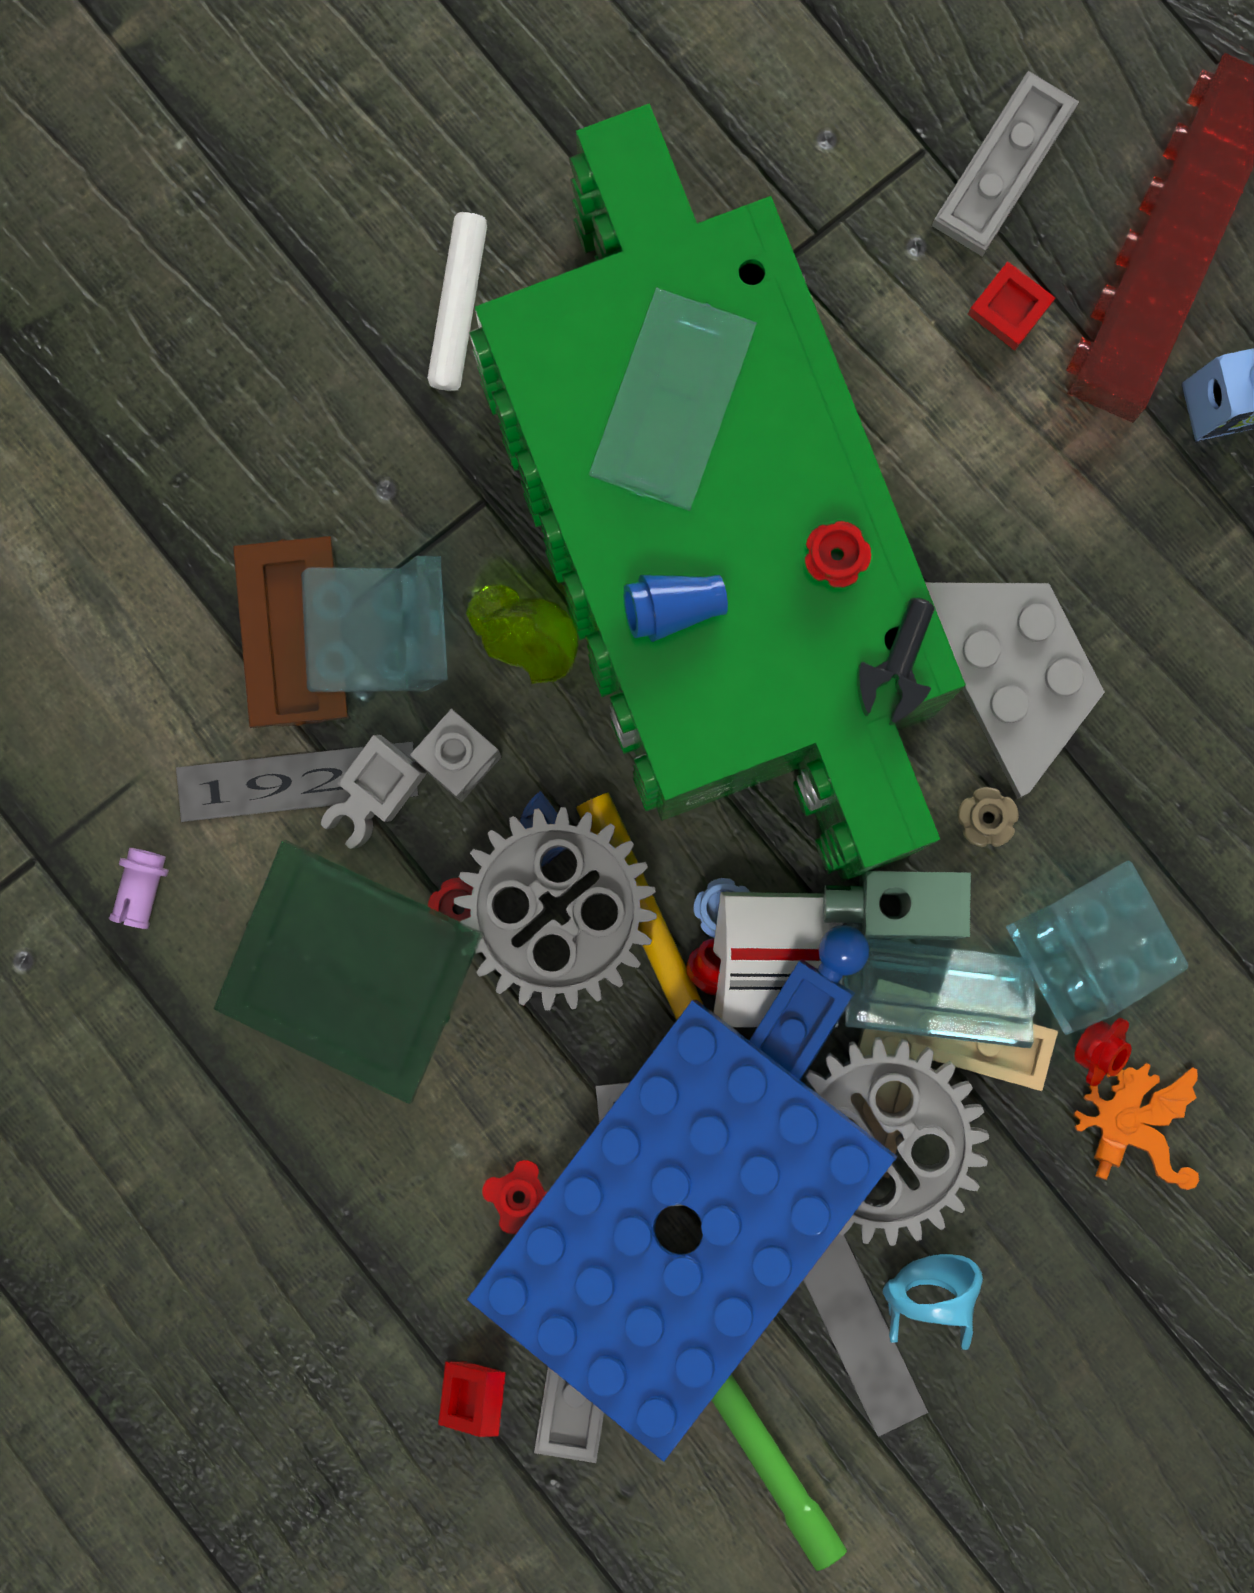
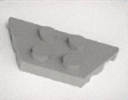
(1019, 671)

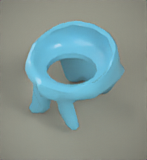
(948, 1271)

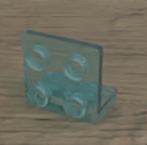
(375, 627)
(1098, 948)

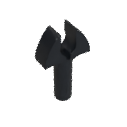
(899, 664)

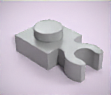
(377, 785)

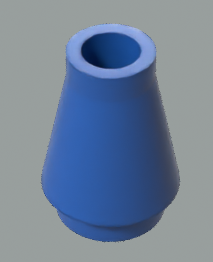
(669, 604)

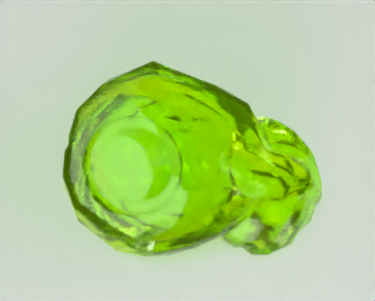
(524, 632)

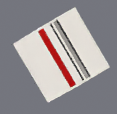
(760, 945)

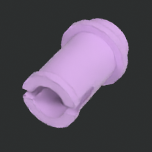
(138, 887)

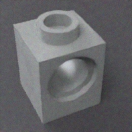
(456, 755)

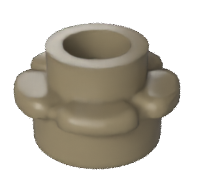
(971, 817)

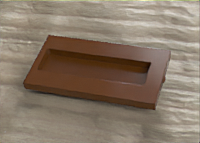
(274, 632)

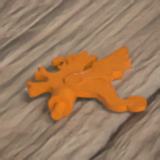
(1128, 1124)

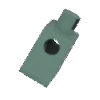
(930, 905)

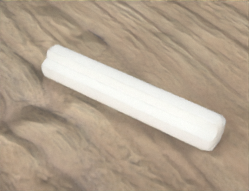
(457, 301)

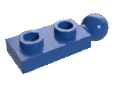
(812, 1001)

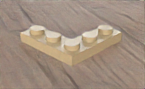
(1007, 1063)

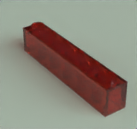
(1174, 246)

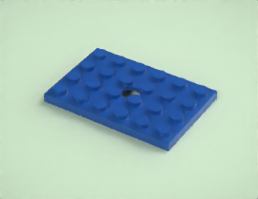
(762, 1168)

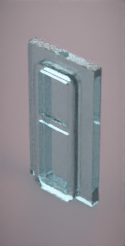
(673, 399)
(943, 994)

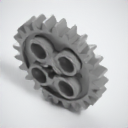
(592, 952)
(932, 1110)

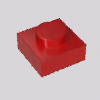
(1011, 306)
(472, 1398)

